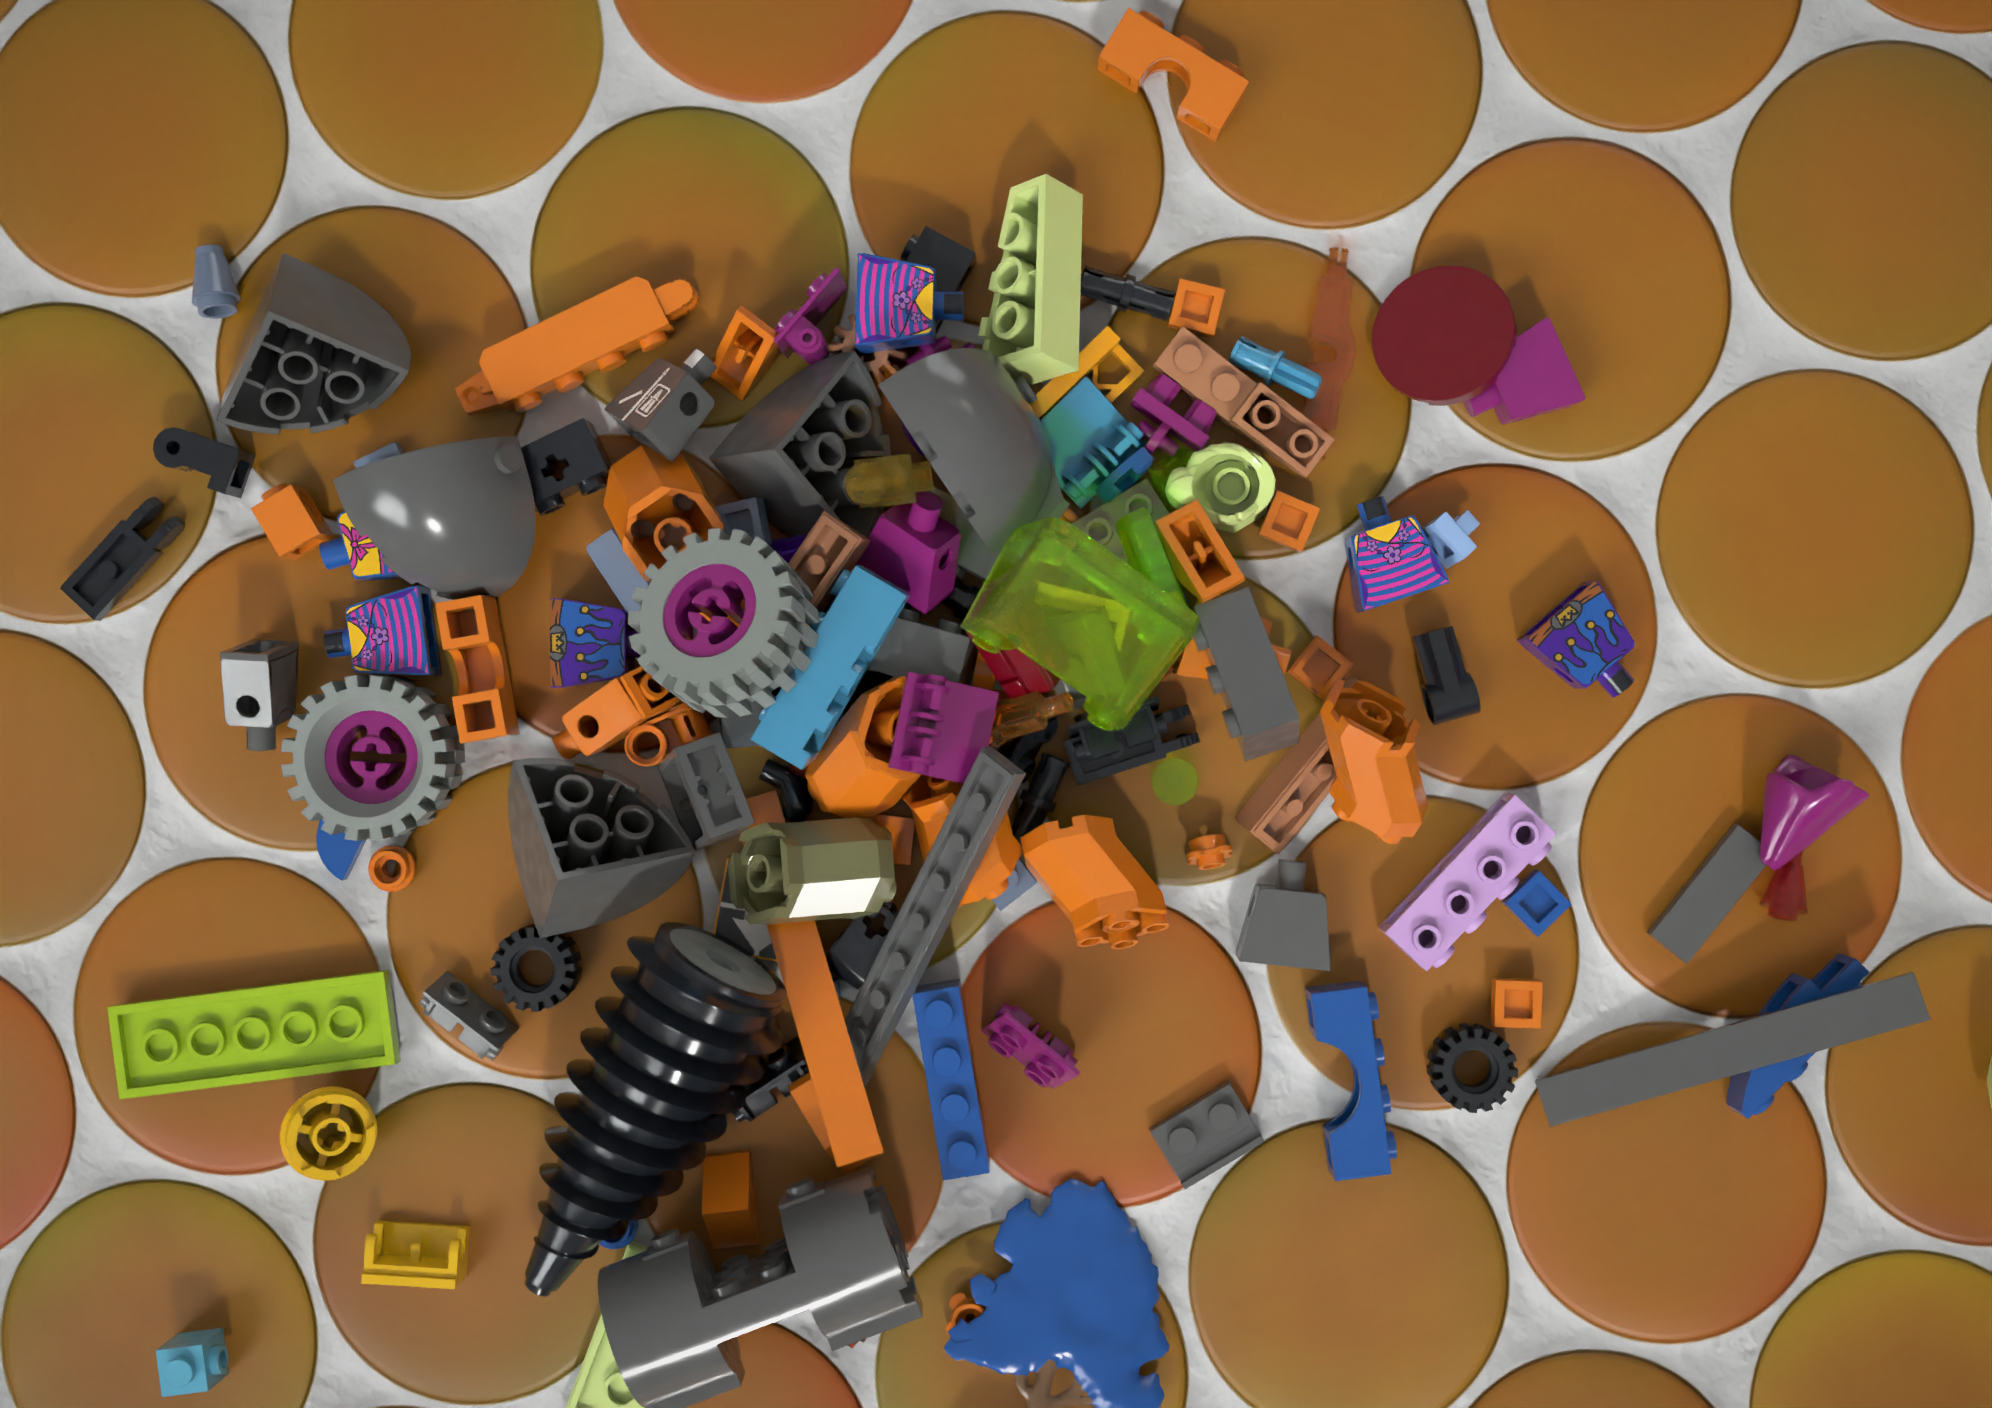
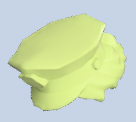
(1227, 482)

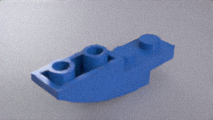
(1754, 1090)

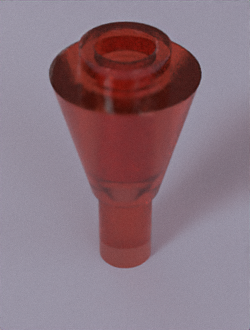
(1786, 891)

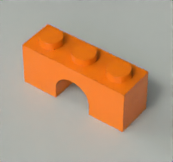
(1143, 47)
(475, 640)

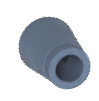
(213, 283)

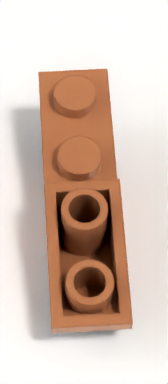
(1243, 404)

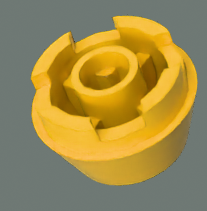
(328, 1133)

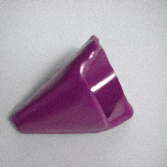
(1800, 807)

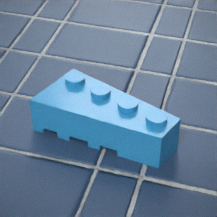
(844, 650)

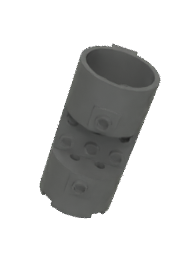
(680, 1318)

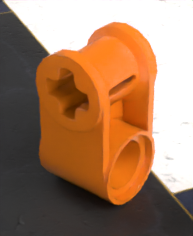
(672, 731)

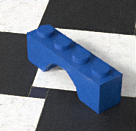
(951, 1079)
(1357, 1136)

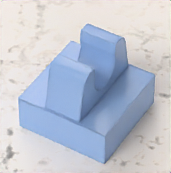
(1450, 537)

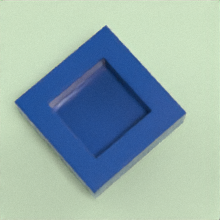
(1536, 902)

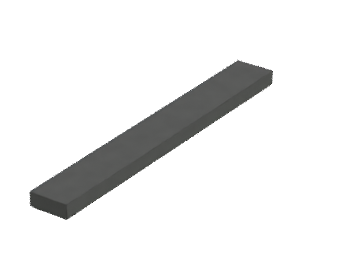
(931, 905)
(1733, 1049)

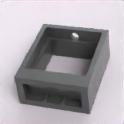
(707, 780)

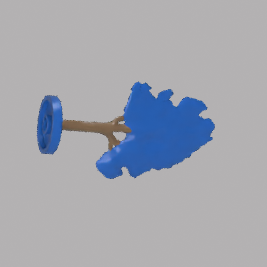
(1071, 1301)

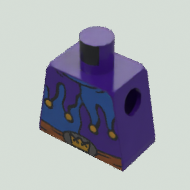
(1583, 641)
(588, 643)

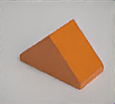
(744, 353)
(1198, 552)
(730, 1200)

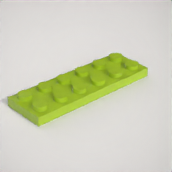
(254, 1034)

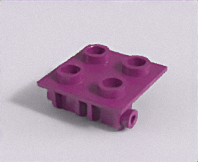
(798, 329)
(941, 727)
(1044, 1063)

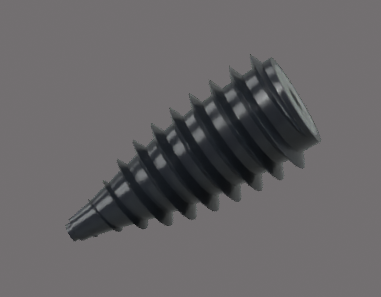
(655, 1090)

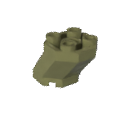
(812, 870)

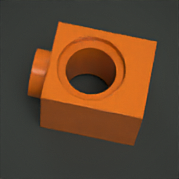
(291, 520)

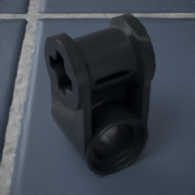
(859, 946)

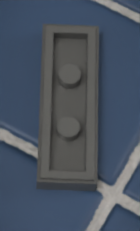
(1709, 894)

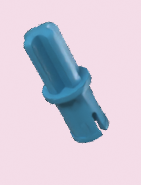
(1275, 368)

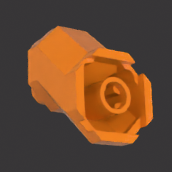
(657, 505)
(1373, 760)
(852, 767)
(930, 805)
(1095, 881)

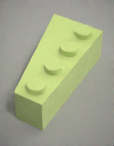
(1038, 282)

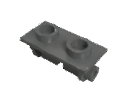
(453, 1002)

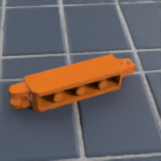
(576, 343)

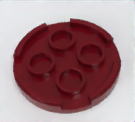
(1444, 335)

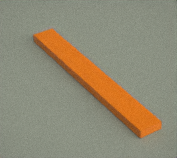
(821, 1024)

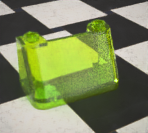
(1081, 618)

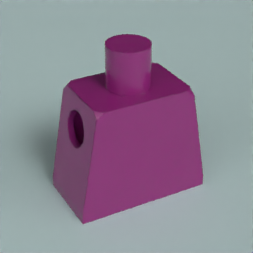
(1533, 380)
(915, 551)

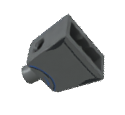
(260, 688)

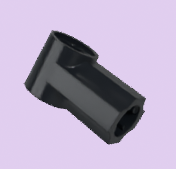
(1447, 688)

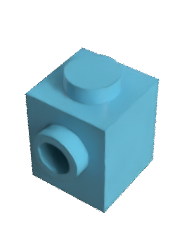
(192, 1362)

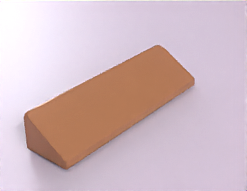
(824, 556)
(1292, 788)

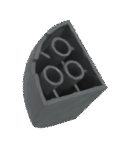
(313, 355)
(977, 436)
(804, 443)
(448, 514)
(589, 844)

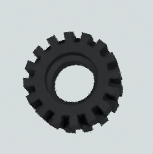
(521, 991)
(1491, 1087)

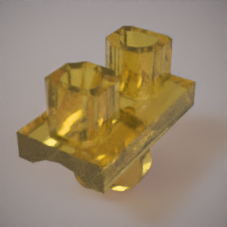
(887, 480)

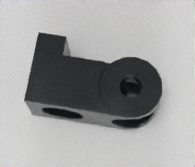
(194, 452)

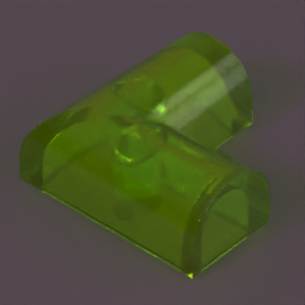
(1146, 552)

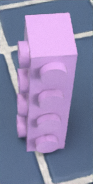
(1468, 881)

